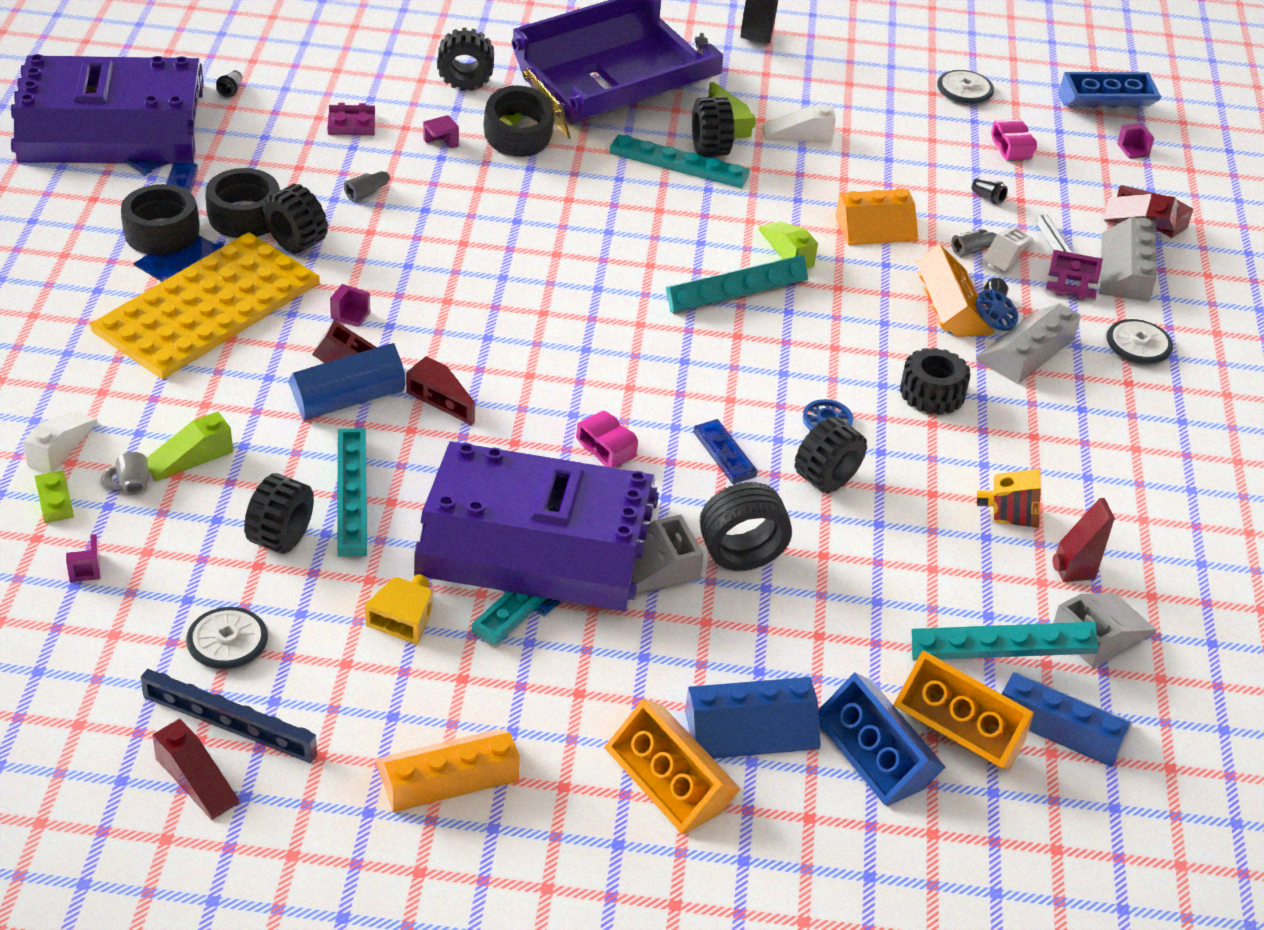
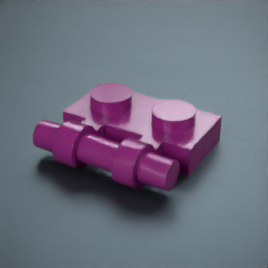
(351, 119)
(1074, 267)

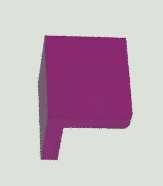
(441, 128)
(1135, 140)
(350, 305)
(84, 564)

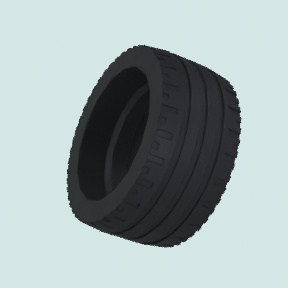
(759, 20)
(516, 140)
(238, 186)
(158, 202)
(738, 505)

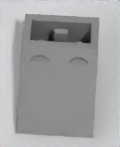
(668, 556)
(1116, 623)

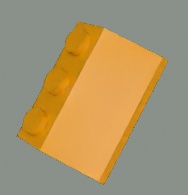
(877, 216)

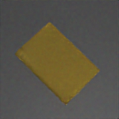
(559, 117)

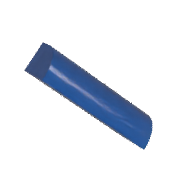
(348, 381)

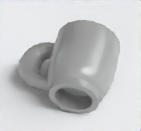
(131, 473)

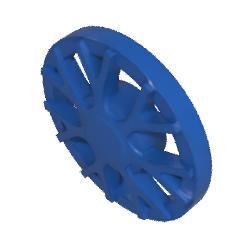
(997, 310)
(824, 413)

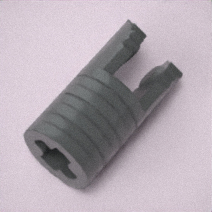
(365, 184)
(972, 241)

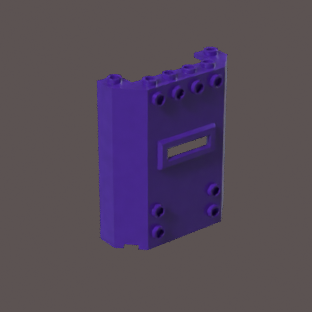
(622, 44)
(139, 109)
(493, 531)

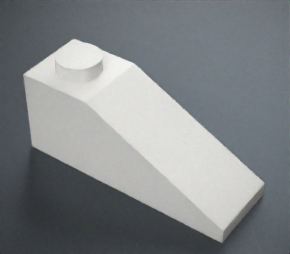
(805, 124)
(1007, 248)
(56, 439)

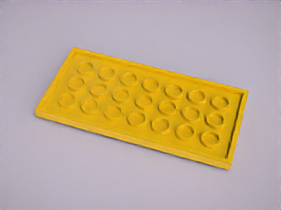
(204, 305)

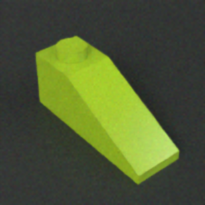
(743, 118)
(791, 241)
(192, 446)

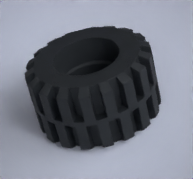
(465, 74)
(712, 126)
(295, 218)
(935, 381)
(830, 454)
(279, 513)

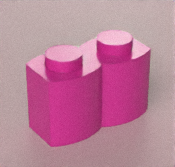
(1013, 139)
(607, 439)

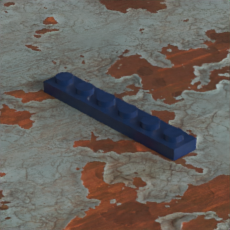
(229, 715)

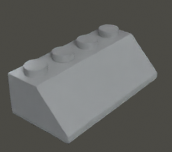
(1129, 259)
(1031, 342)

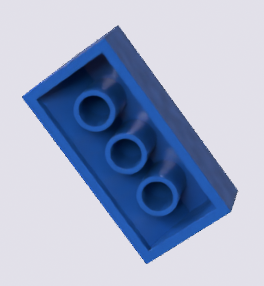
(1108, 89)
(754, 717)
(1070, 719)
(878, 740)

